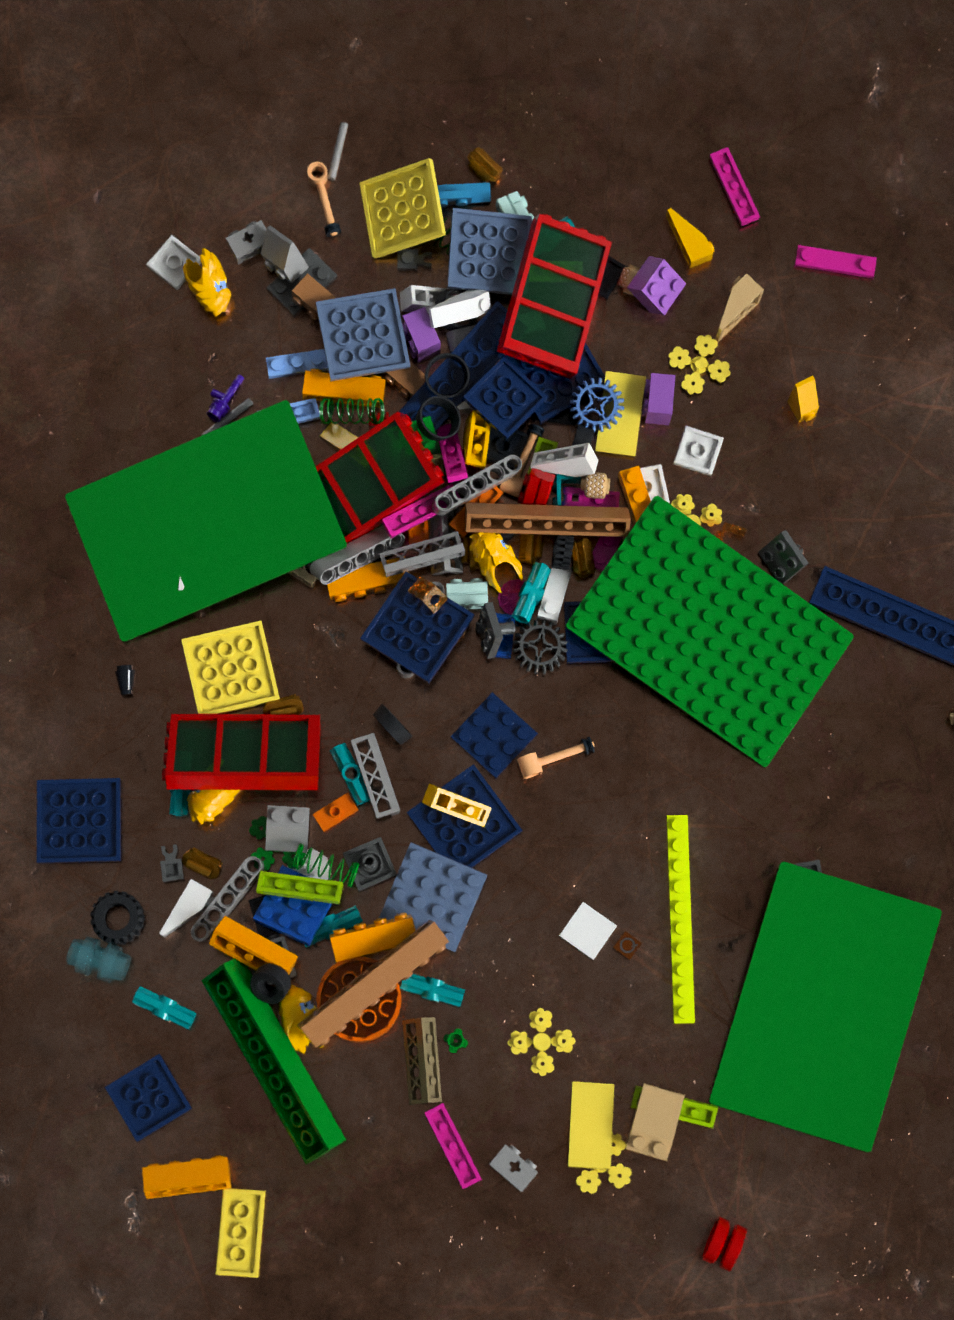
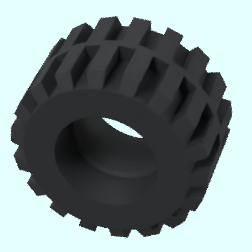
(104, 905)

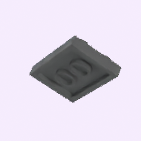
(282, 289)

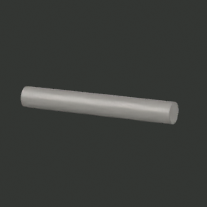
(337, 151)
(230, 416)

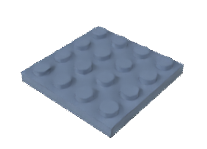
(486, 250)
(362, 334)
(435, 890)

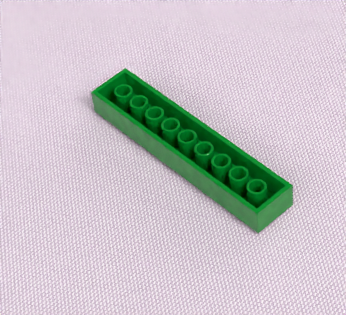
(274, 1061)

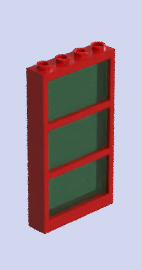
(554, 296)
(378, 475)
(242, 752)

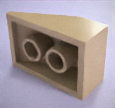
(742, 299)
(655, 1122)

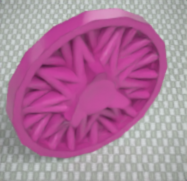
(509, 595)

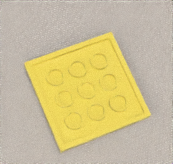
(402, 208)
(230, 669)

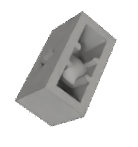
(242, 249)
(517, 1179)

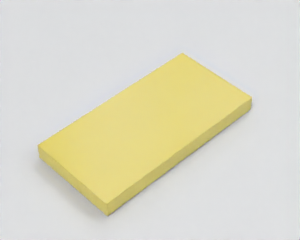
(622, 437)
(591, 1125)
(240, 1232)

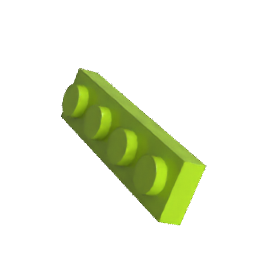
(299, 887)
(691, 1110)

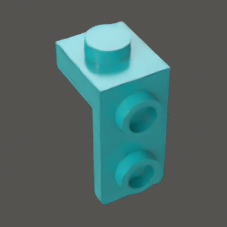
(562, 479)

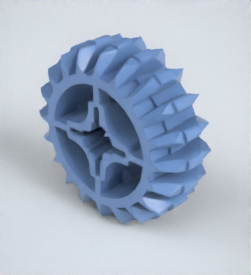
(605, 400)

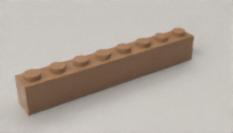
(309, 291)
(547, 519)
(373, 983)

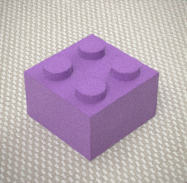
(656, 285)
(421, 337)
(659, 401)

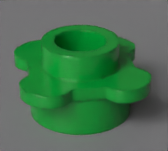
(457, 1034)

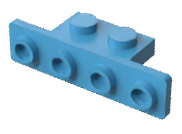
(464, 194)

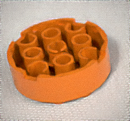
(375, 1019)

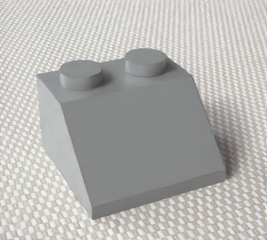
(282, 256)
(287, 828)

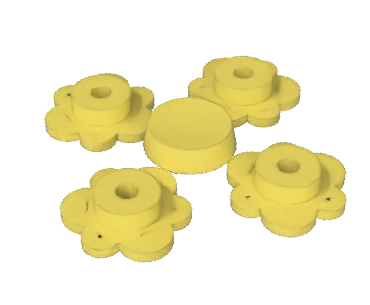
(699, 364)
(705, 517)
(541, 1041)
(592, 1175)

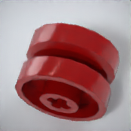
(728, 1245)

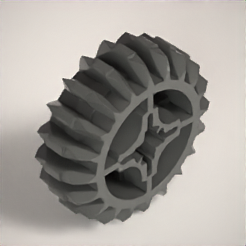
(537, 664)

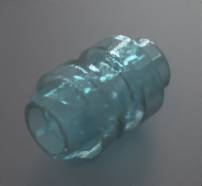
(107, 962)

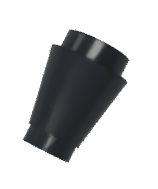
(125, 678)

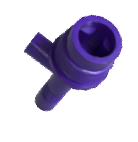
(219, 406)

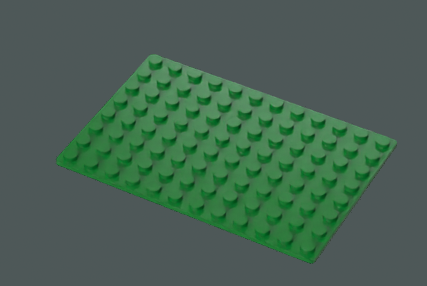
(207, 511)
(710, 631)
(825, 1006)

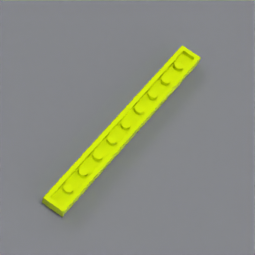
(680, 919)

